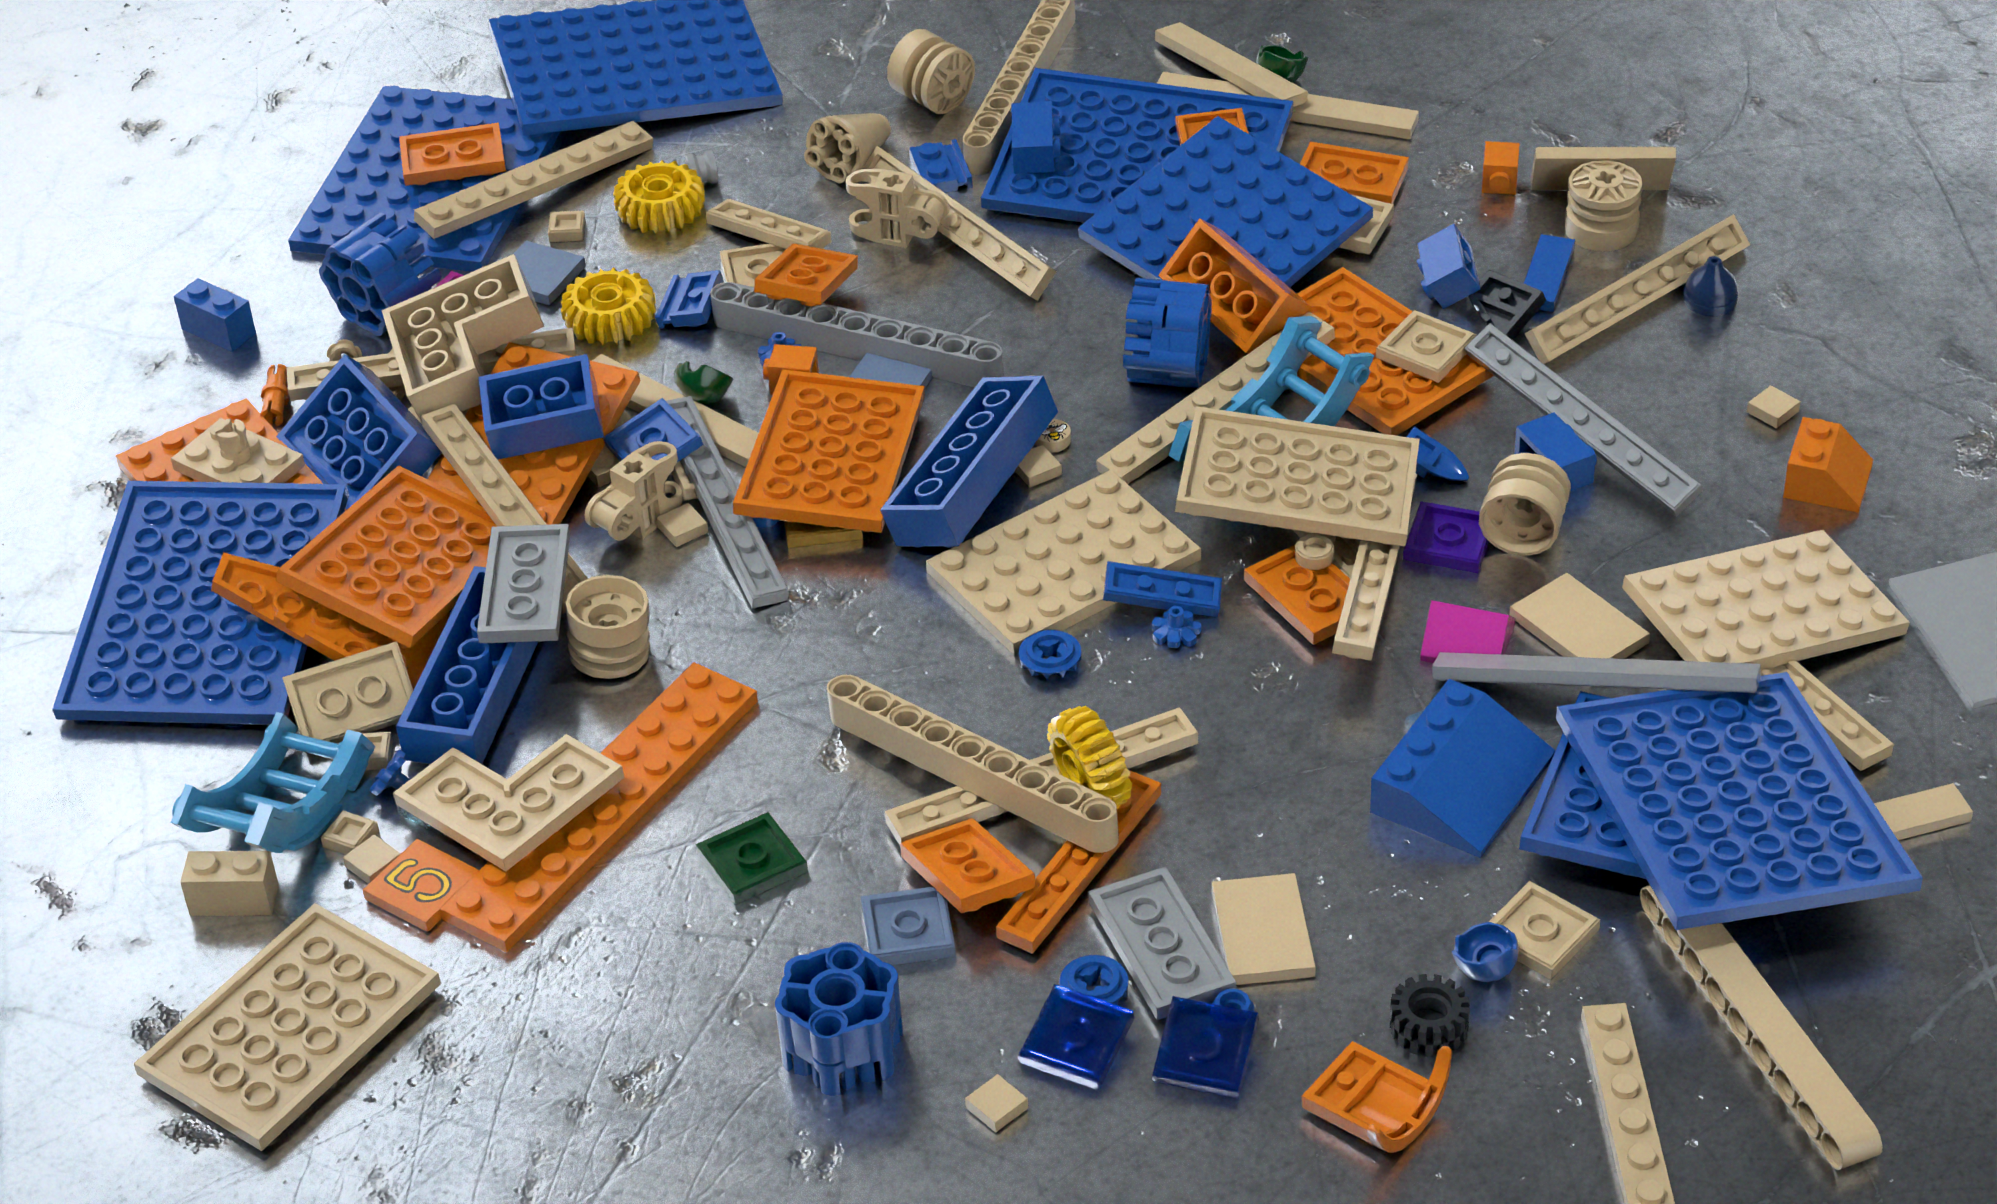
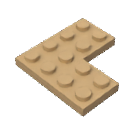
(511, 815)

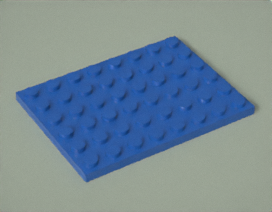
(632, 63)
(1111, 139)
(372, 182)
(154, 630)
(1736, 802)

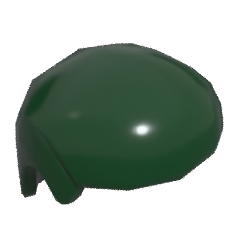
(1282, 61)
(703, 385)

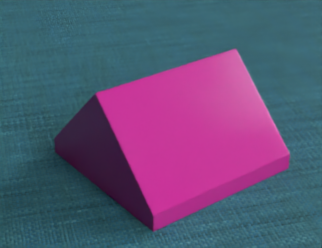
(1464, 630)

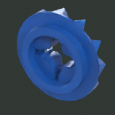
(1049, 643)
(1087, 969)

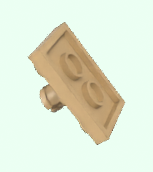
(236, 455)

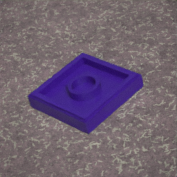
(1446, 538)

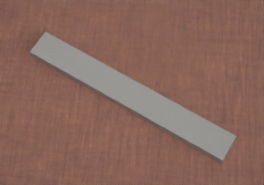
(1591, 423)
(736, 533)
(1597, 672)

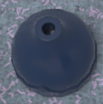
(1711, 289)

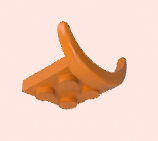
(1377, 1096)

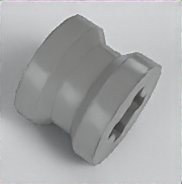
(704, 165)

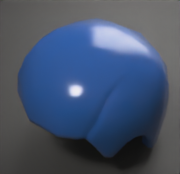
(1486, 952)

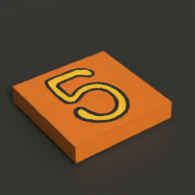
(419, 884)

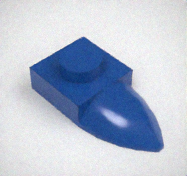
(1437, 459)

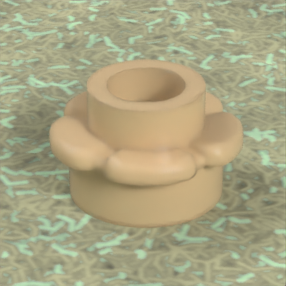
(343, 346)

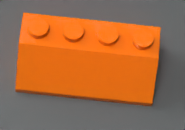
(1245, 296)

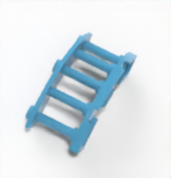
(1285, 360)
(276, 823)

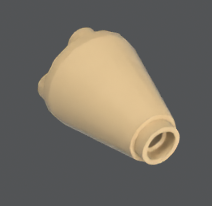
(844, 143)

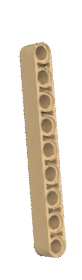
(1034, 49)
(974, 763)
(1771, 1038)

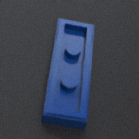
(1550, 267)
(1162, 588)

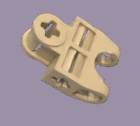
(894, 207)
(636, 493)

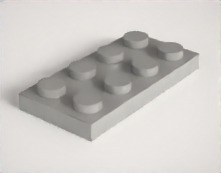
(524, 583)
(1160, 940)

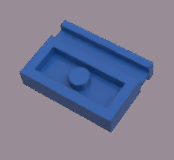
(941, 165)
(688, 299)

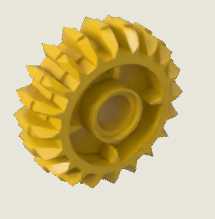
(659, 196)
(608, 306)
(1089, 754)

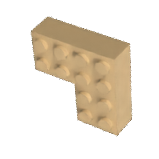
(450, 325)

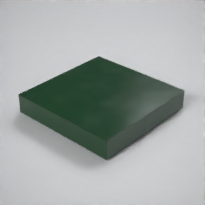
(751, 858)

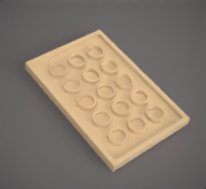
(1298, 476)
(1053, 559)
(1766, 603)
(287, 1026)

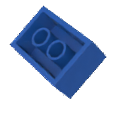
(540, 407)

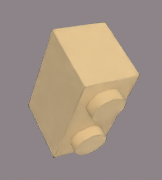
(229, 883)

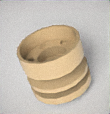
(931, 71)
(1603, 205)
(1524, 504)
(608, 626)

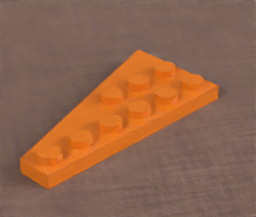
(255, 589)

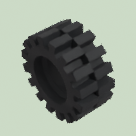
(1429, 996)

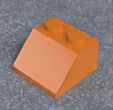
(1827, 466)

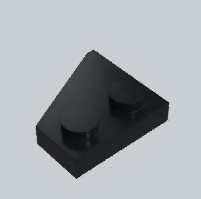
(1506, 303)

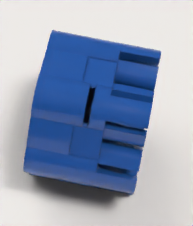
(373, 273)
(1171, 333)
(837, 1014)

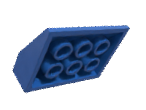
(357, 431)
(1460, 770)

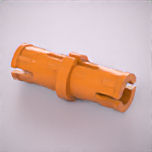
(275, 395)

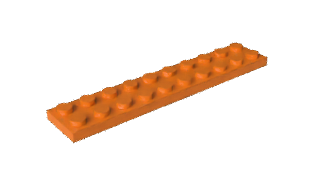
(654, 757)

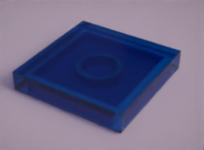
(1076, 1037)
(1205, 1047)

